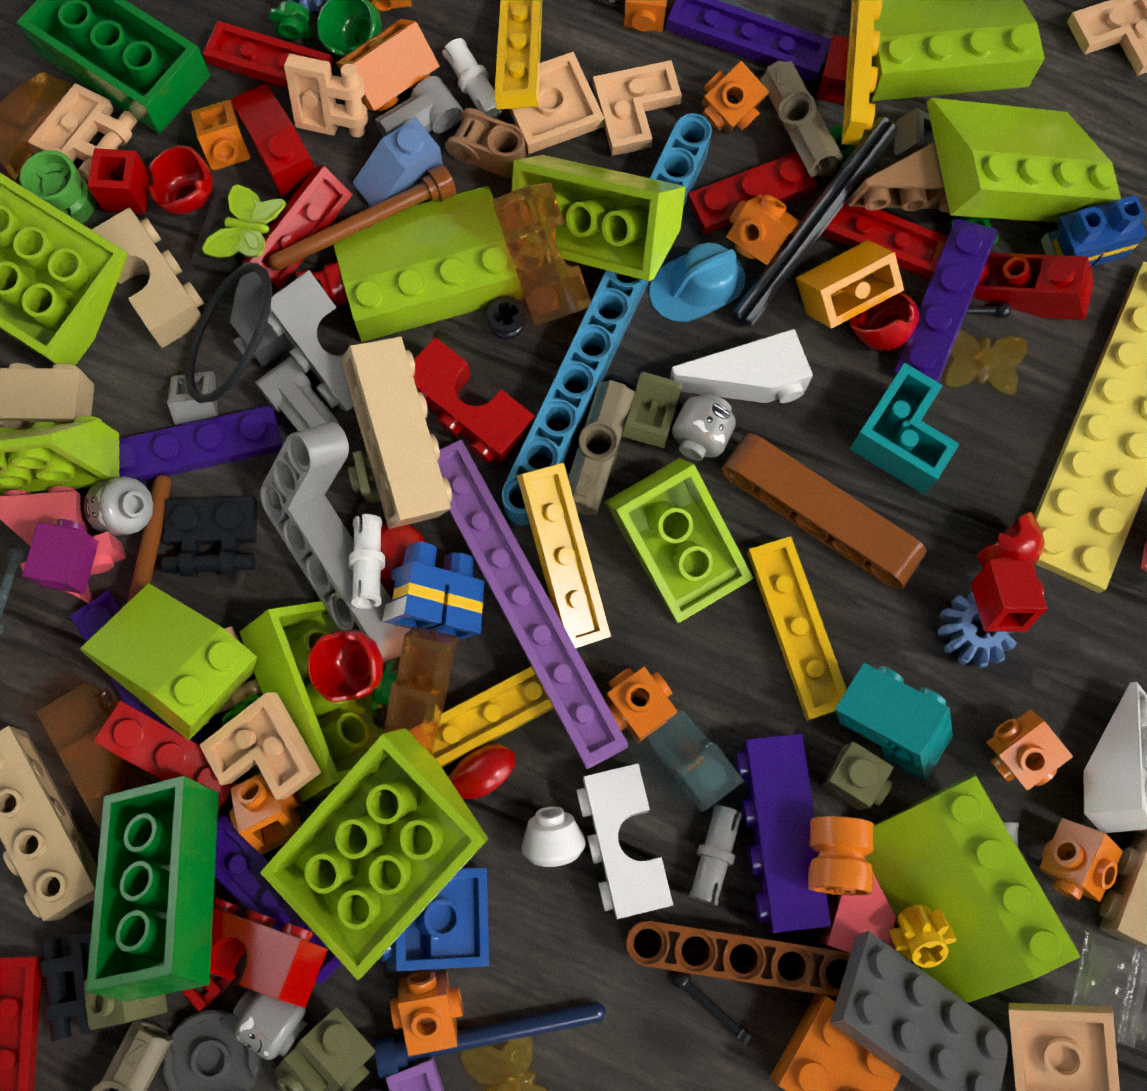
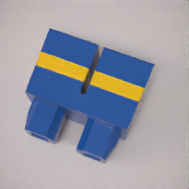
(1099, 232)
(435, 597)

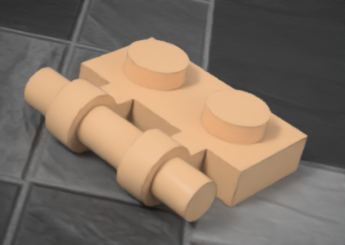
(314, 93)
(75, 124)

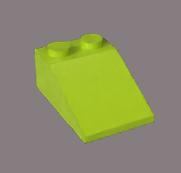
(679, 538)
(171, 659)

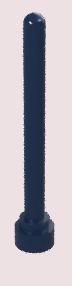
(393, 1055)

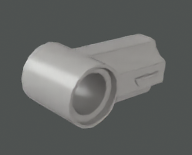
(428, 103)
(292, 393)

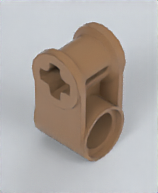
(483, 139)

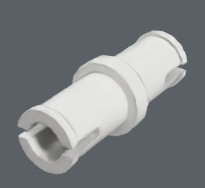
(471, 76)
(366, 561)

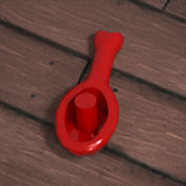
(482, 770)

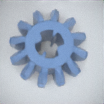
(964, 637)

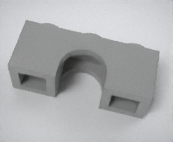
(297, 314)

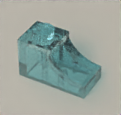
(694, 761)

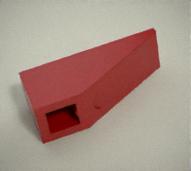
(1038, 284)

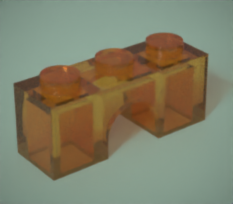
(529, 227)

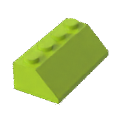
(608, 215)
(332, 731)

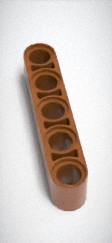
(824, 511)
(717, 964)

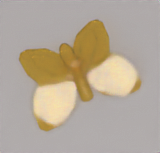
(986, 363)
(503, 1068)

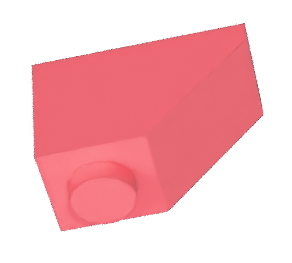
(857, 915)

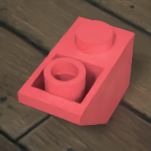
(23, 510)

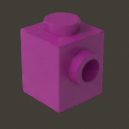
(61, 556)

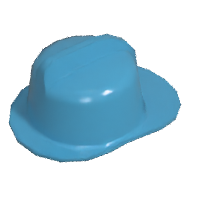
(697, 283)

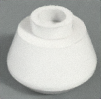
(552, 838)

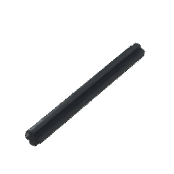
(815, 222)

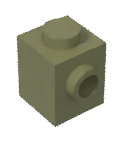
(858, 777)

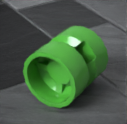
(59, 183)

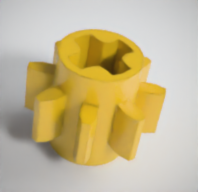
(922, 935)

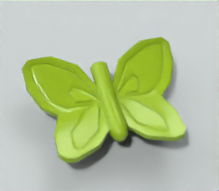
(246, 231)

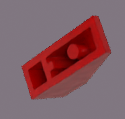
(274, 139)

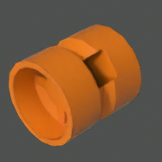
(841, 851)

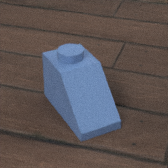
(397, 163)

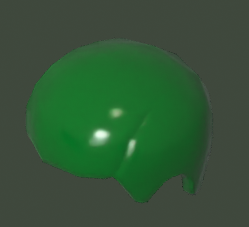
(347, 25)

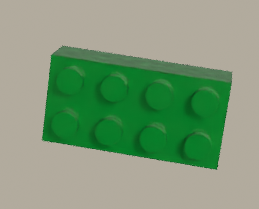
(118, 55)
(154, 891)

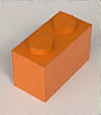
(392, 63)

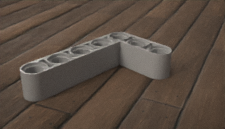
(316, 535)

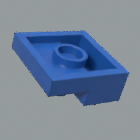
(449, 930)

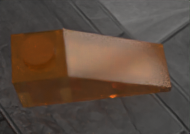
(72, 726)

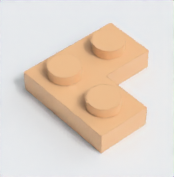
(1113, 24)
(627, 96)
(265, 738)

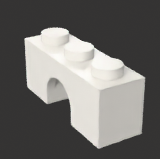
(630, 884)

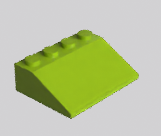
(954, 47)
(1017, 162)
(427, 265)
(52, 276)
(58, 455)
(376, 851)
(962, 859)

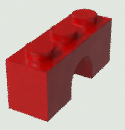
(493, 428)
(277, 962)

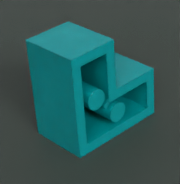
(898, 438)
(905, 722)

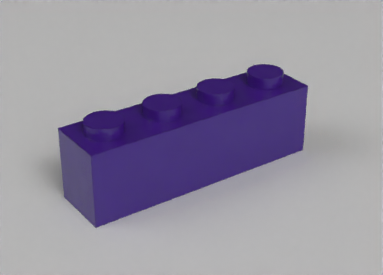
(780, 816)

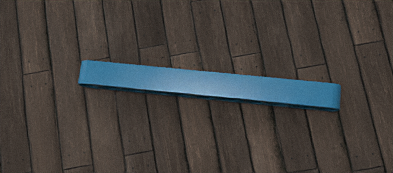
(598, 331)

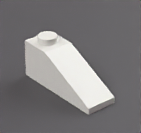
(751, 372)

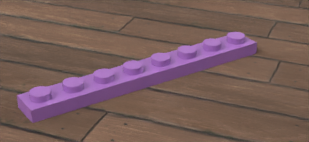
(529, 611)

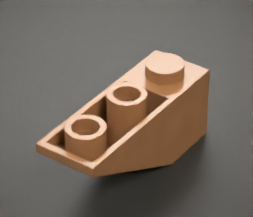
(908, 185)

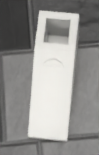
(1118, 768)

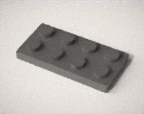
(917, 1022)

